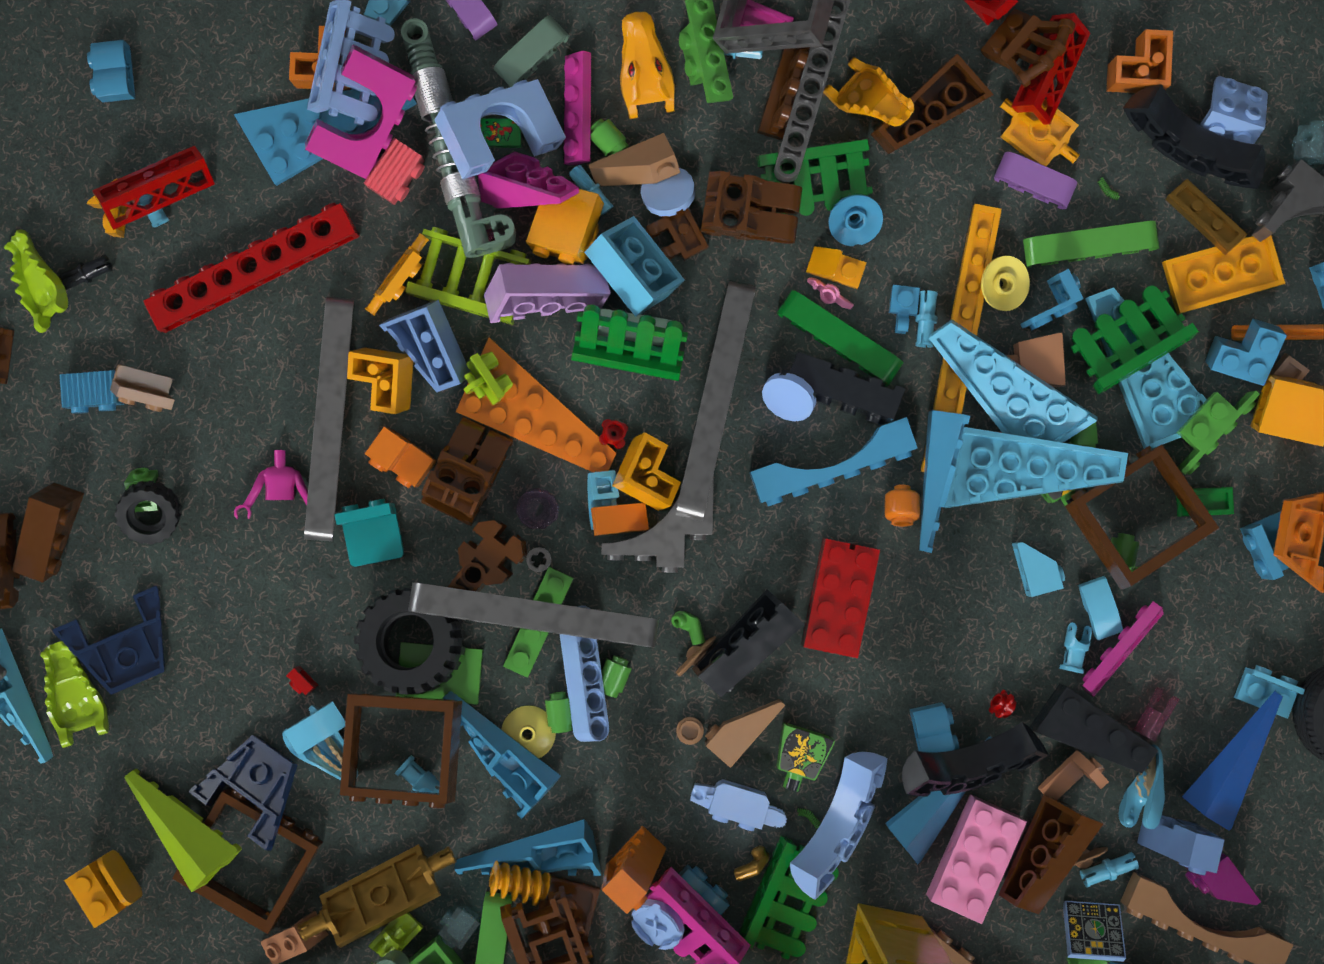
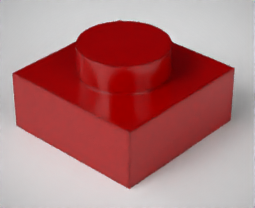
(301, 681)

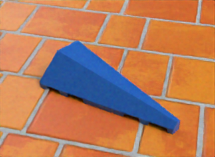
(1225, 781)

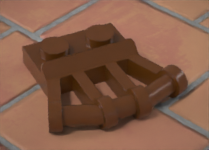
(1017, 34)

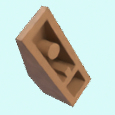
(639, 164)
(738, 733)

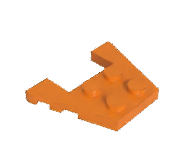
(1302, 536)

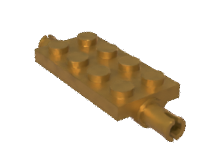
(378, 896)

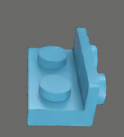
(1259, 685)

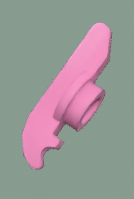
(829, 293)

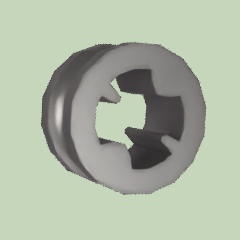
(535, 551)

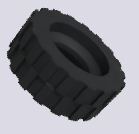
(141, 531)

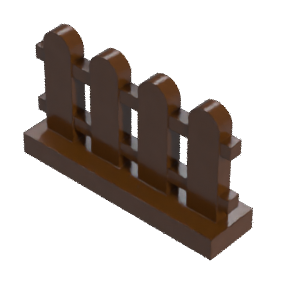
(783, 92)

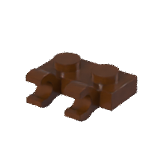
(683, 231)

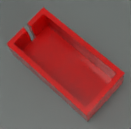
(840, 598)

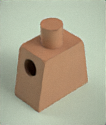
(1043, 358)

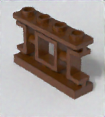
(572, 940)

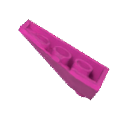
(521, 182)

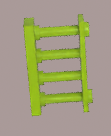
(449, 295)

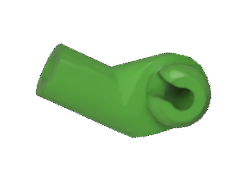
(689, 623)

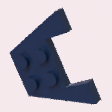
(126, 656)
(261, 777)

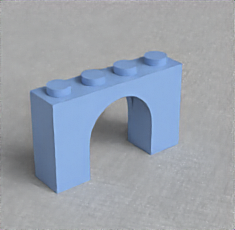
(522, 103)

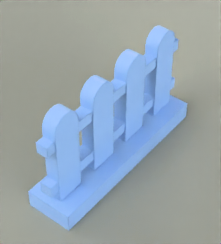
(329, 71)

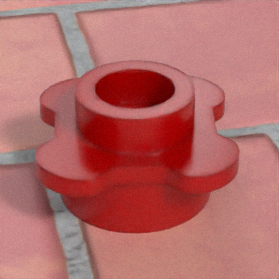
(613, 426)
(1002, 704)

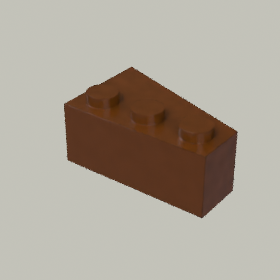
(46, 531)

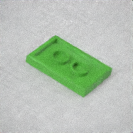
(464, 681)

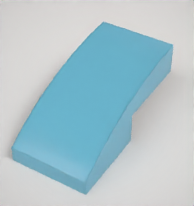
(601, 491)
(1101, 608)
(315, 728)

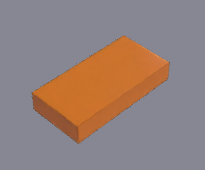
(619, 519)

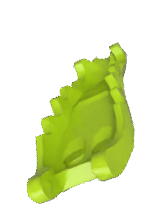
(38, 285)
(71, 696)

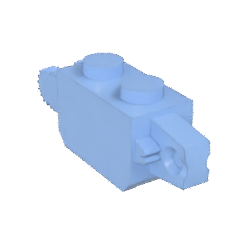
(739, 804)

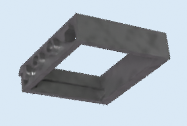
(774, 36)

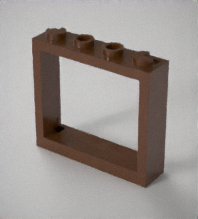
(1103, 546)
(449, 759)
(232, 901)

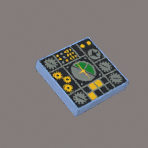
(1094, 931)

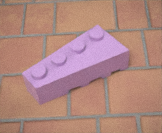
(543, 289)

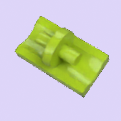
(482, 381)
(396, 935)

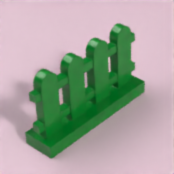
(828, 173)
(1142, 330)
(627, 355)
(765, 905)

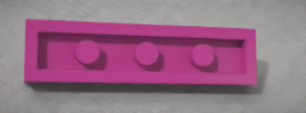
(577, 108)
(1129, 639)

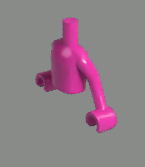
(278, 483)

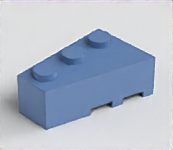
(430, 344)
(1184, 843)

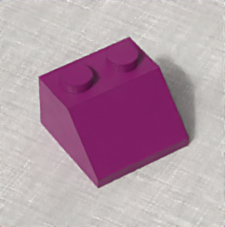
(1225, 884)

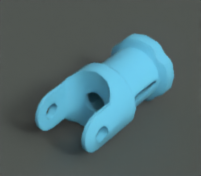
(1075, 650)
(417, 777)

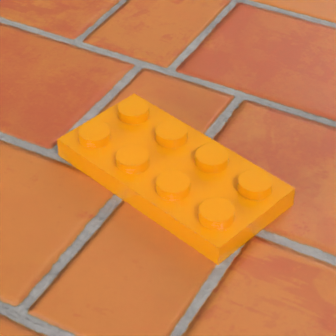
(1213, 277)

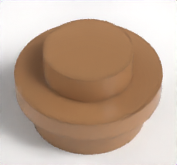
(689, 730)

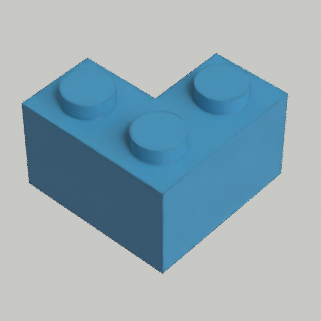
(1253, 357)

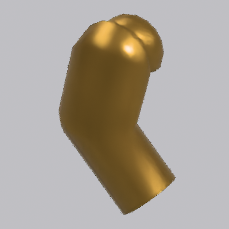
(755, 866)

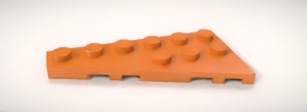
(536, 417)

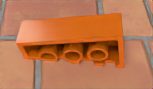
(633, 870)

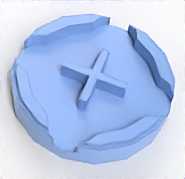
(669, 194)
(789, 397)
(658, 924)

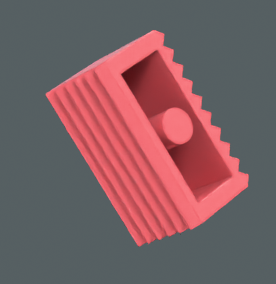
(395, 171)

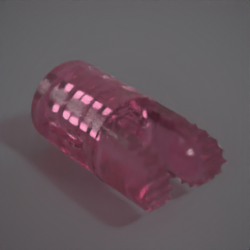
(1152, 720)

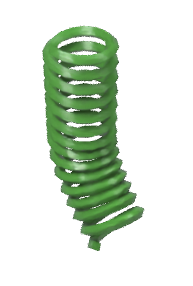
(1109, 189)
(801, 813)

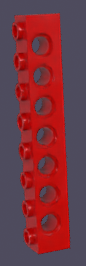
(161, 300)

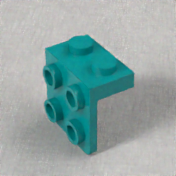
(371, 532)

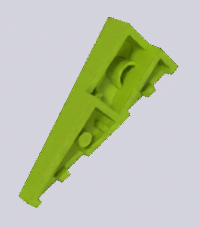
(190, 843)

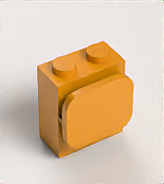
(566, 228)
(1291, 410)
(104, 887)

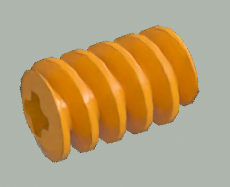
(519, 882)

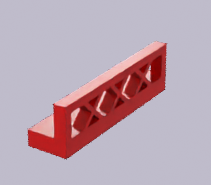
(1032, 97)
(148, 180)

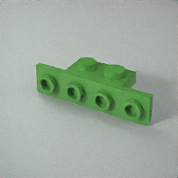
(703, 56)
(1209, 423)

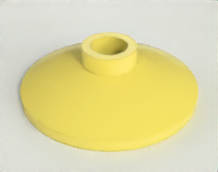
(1015, 283)
(535, 720)

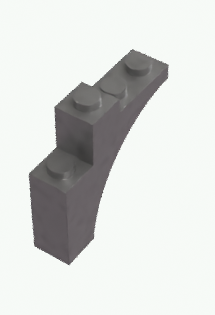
(1298, 194)
(665, 539)

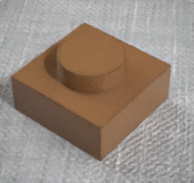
(1289, 367)

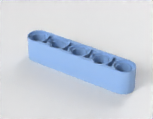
(587, 690)

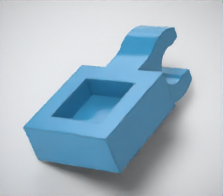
(903, 303)

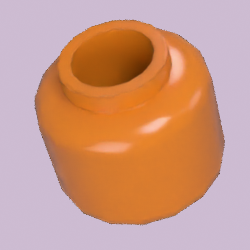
(902, 506)

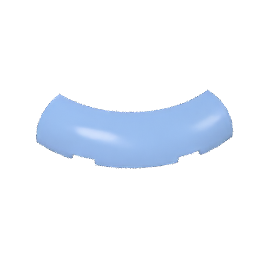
(842, 824)

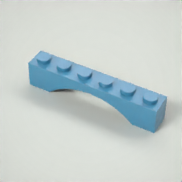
(886, 442)

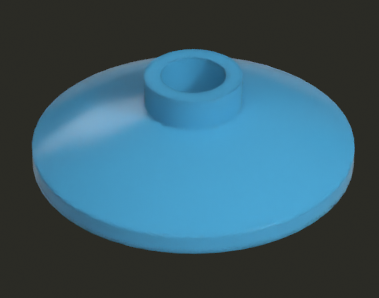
(861, 229)

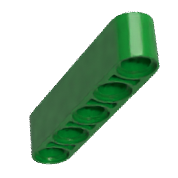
(840, 336)

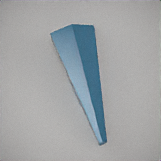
(941, 454)

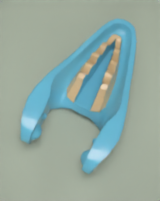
(324, 755)
(1145, 790)

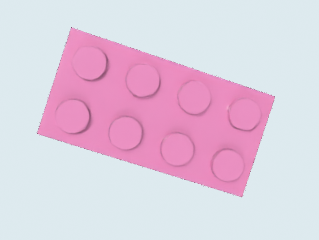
(976, 859)

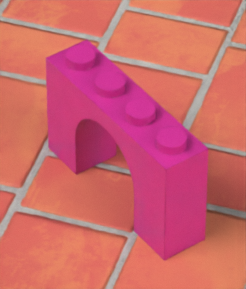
(360, 151)

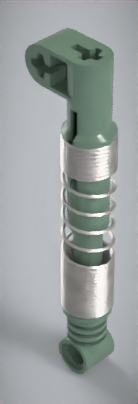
(430, 95)

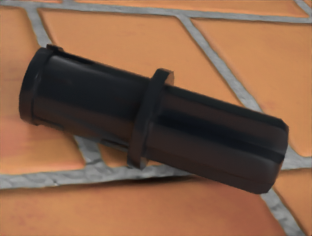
(85, 272)

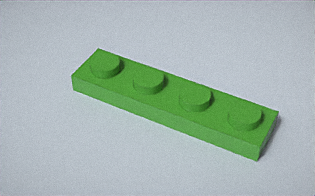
(530, 642)

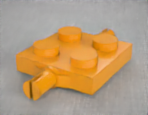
(1039, 141)
(392, 286)

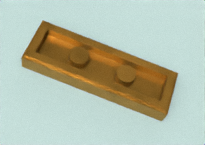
(1206, 216)

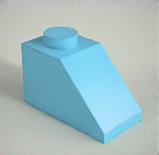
(1037, 570)

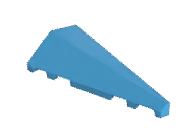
(519, 770)
(922, 821)
(554, 850)

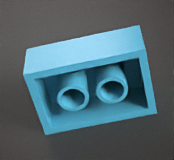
(634, 266)

